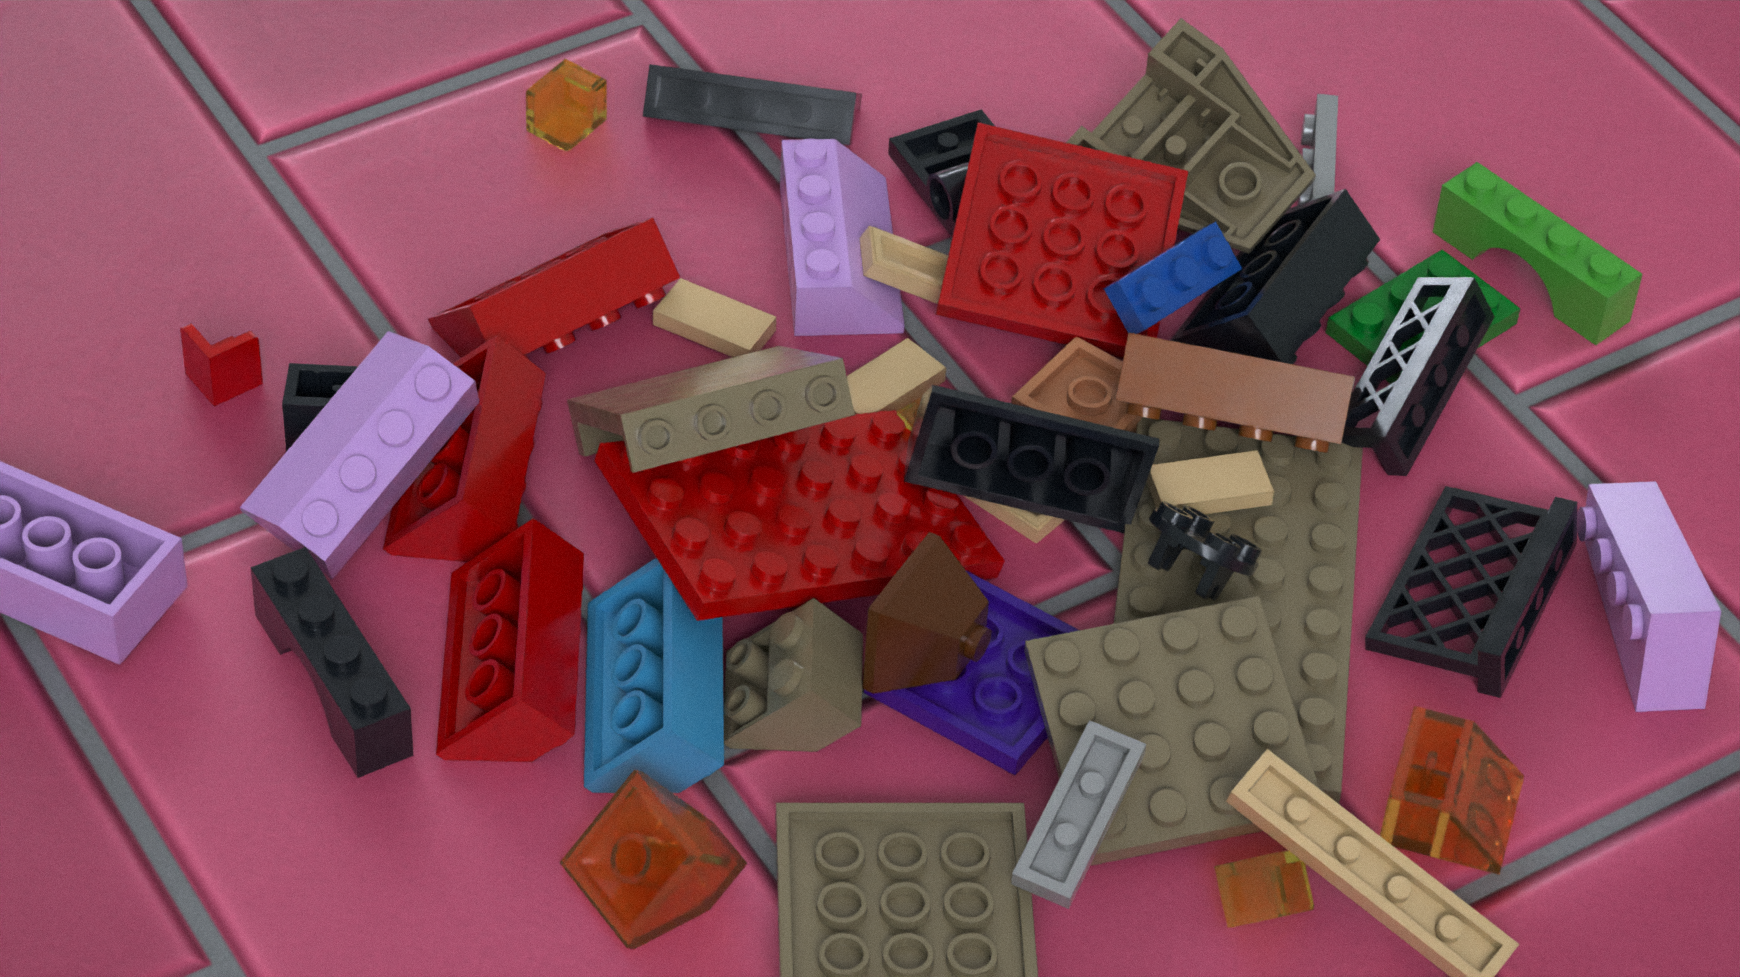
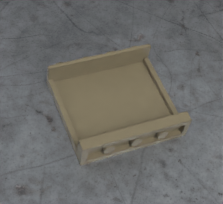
(713, 406)

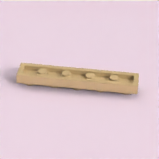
(1370, 870)

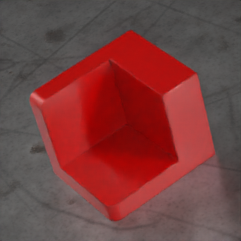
(221, 368)

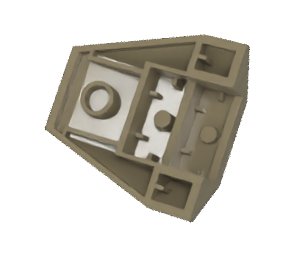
(1207, 119)

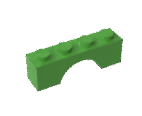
(1585, 281)

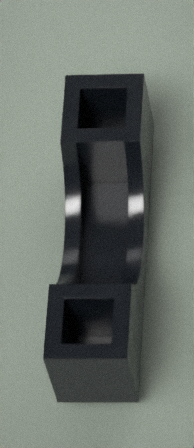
(358, 696)

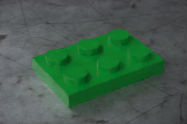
(1366, 321)

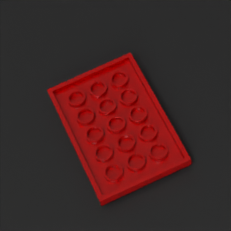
(793, 517)

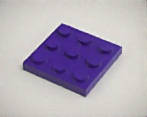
(992, 700)

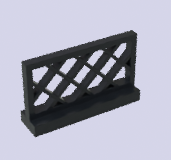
(1516, 609)

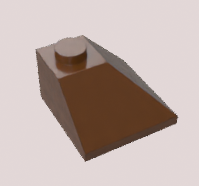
(925, 622)

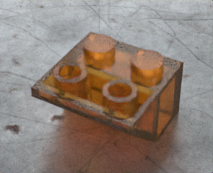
(1452, 793)

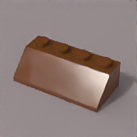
(1236, 390)

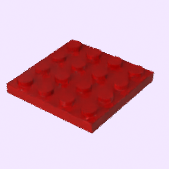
(1049, 231)

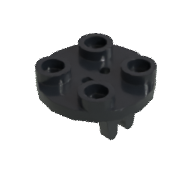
(1192, 531)

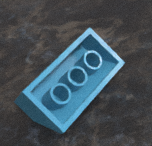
(651, 686)

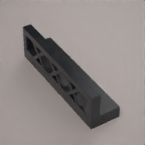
(750, 104)
(1428, 369)

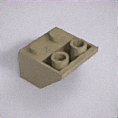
(794, 683)

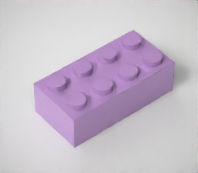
(83, 566)

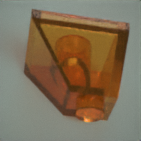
(651, 861)

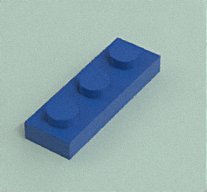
(1172, 279)

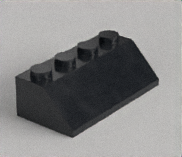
(1285, 282)
(1028, 458)

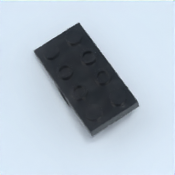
(937, 162)

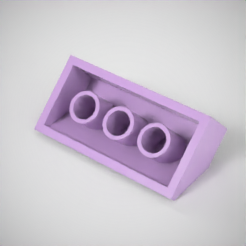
(826, 208)
(363, 451)

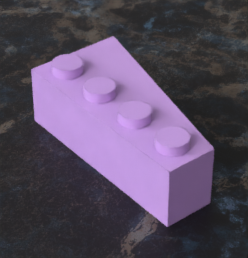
(1651, 595)

